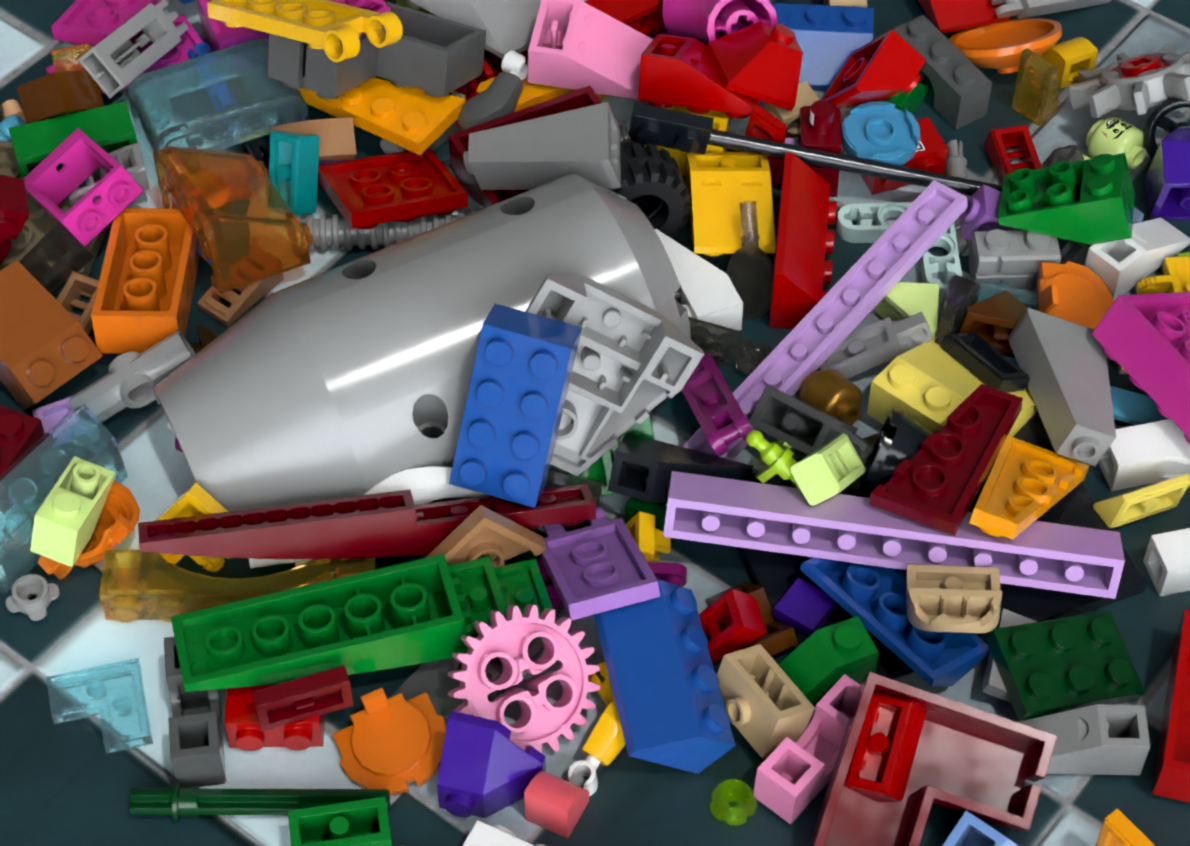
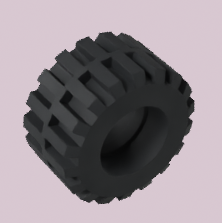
(660, 181)

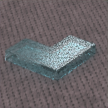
(109, 691)

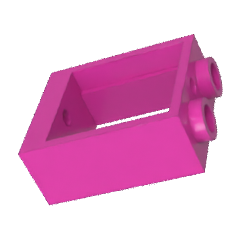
(80, 159)

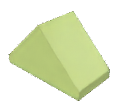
(909, 299)

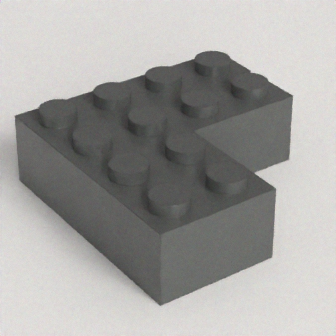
(429, 56)

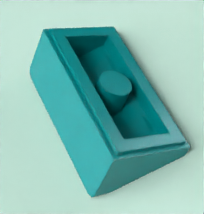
(295, 169)

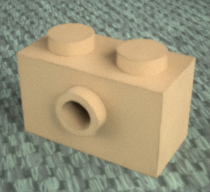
(762, 699)

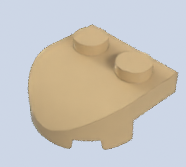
(953, 598)

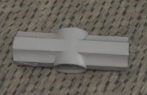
(133, 377)

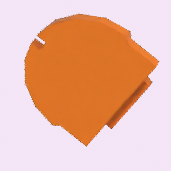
(1073, 293)
(392, 742)

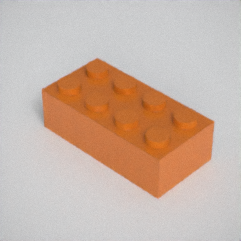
(145, 280)

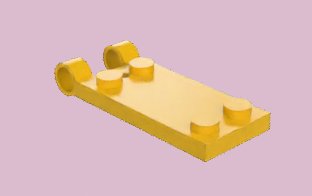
(312, 22)

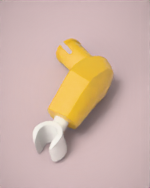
(605, 739)

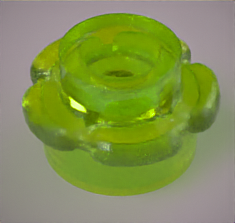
(733, 791)

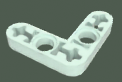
(867, 233)

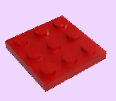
(391, 188)

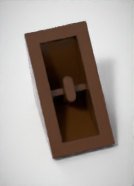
(59, 95)
(994, 320)

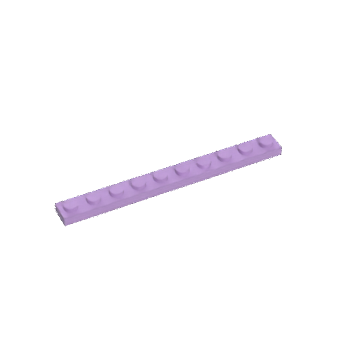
(846, 303)

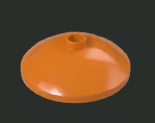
(1002, 43)

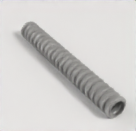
(338, 232)

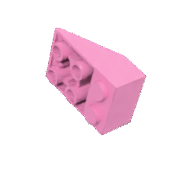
(584, 48)

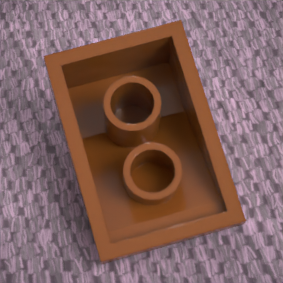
(38, 339)

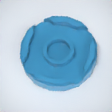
(880, 133)

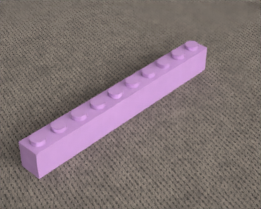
(855, 532)

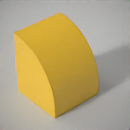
(1070, 58)

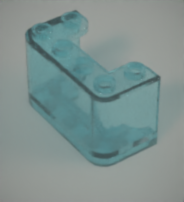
(212, 101)

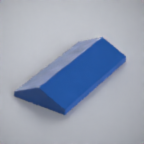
(880, 602)

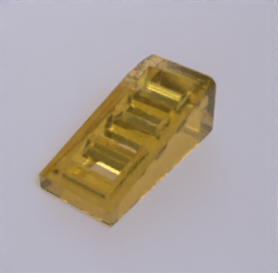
(1036, 89)

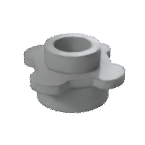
(28, 587)

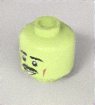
(1116, 137)

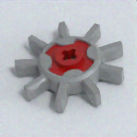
(1133, 82)

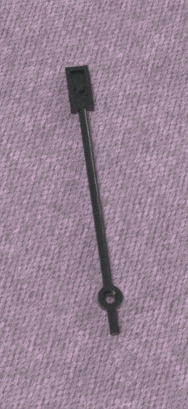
(694, 132)

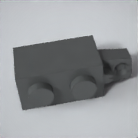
(802, 423)

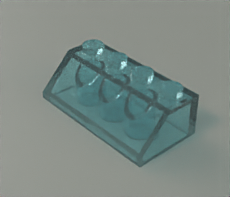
(33, 476)

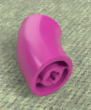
(714, 18)

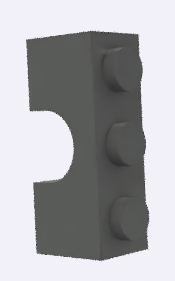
(958, 85)
(193, 728)

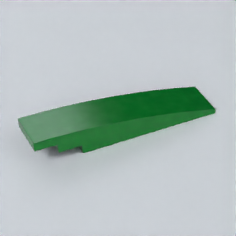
(358, 621)

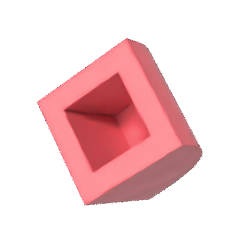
(554, 803)

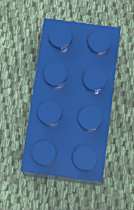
(514, 405)

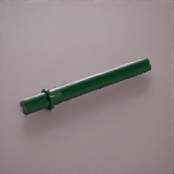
(196, 801)

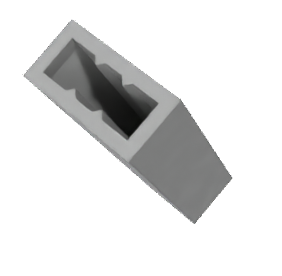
(546, 149)
(1066, 383)

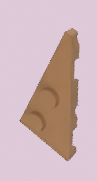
(485, 535)

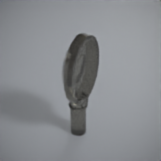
(751, 267)

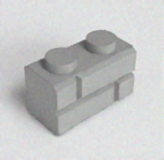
(1011, 256)

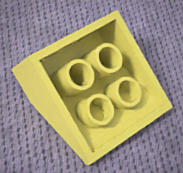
(930, 387)

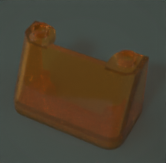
(233, 214)

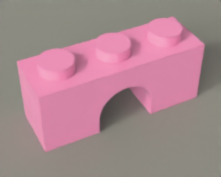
(803, 768)

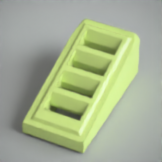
(828, 470)

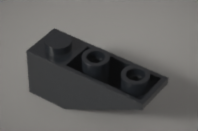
(645, 467)

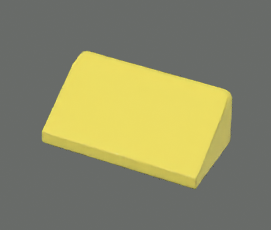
(1142, 501)

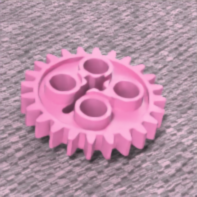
(509, 642)

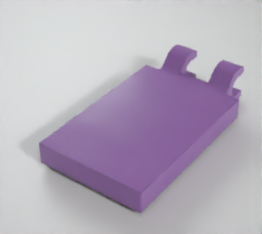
(597, 567)

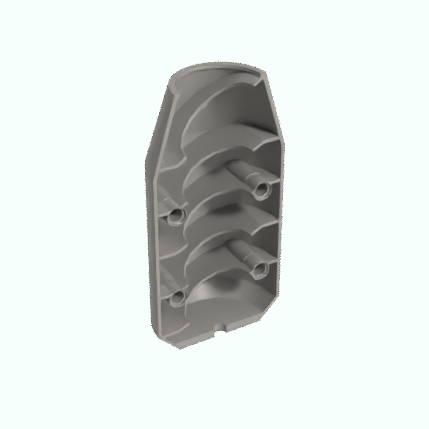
(378, 356)

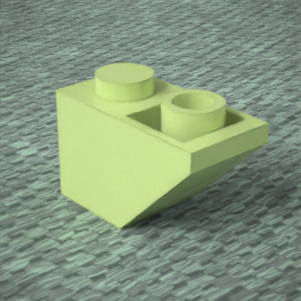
(71, 511)

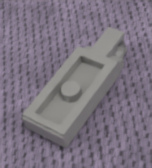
(878, 344)

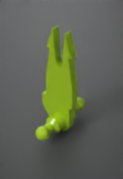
(773, 459)

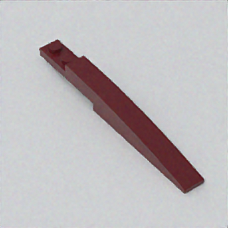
(350, 526)

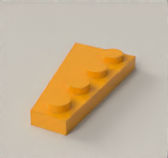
(393, 112)
(1024, 487)

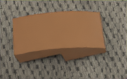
(335, 136)

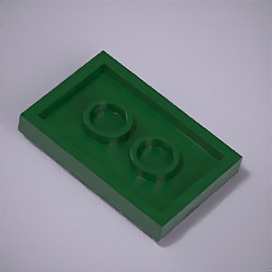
(1064, 664)

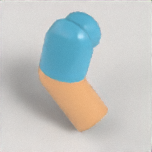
(13, 117)

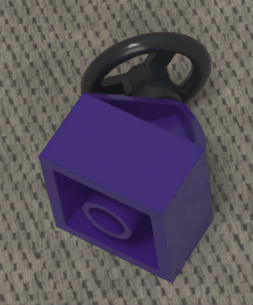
(1169, 173)

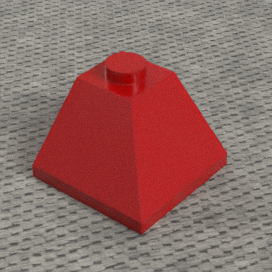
(759, 63)
(876, 72)

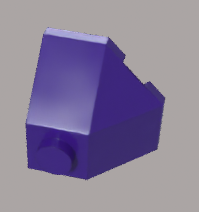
(482, 767)

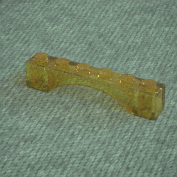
(150, 588)

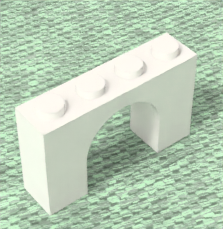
(1143, 457)

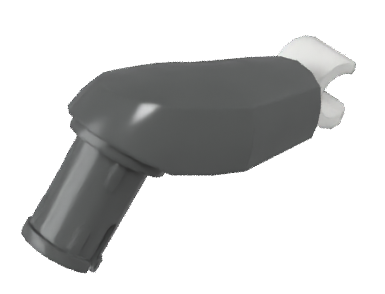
(499, 97)

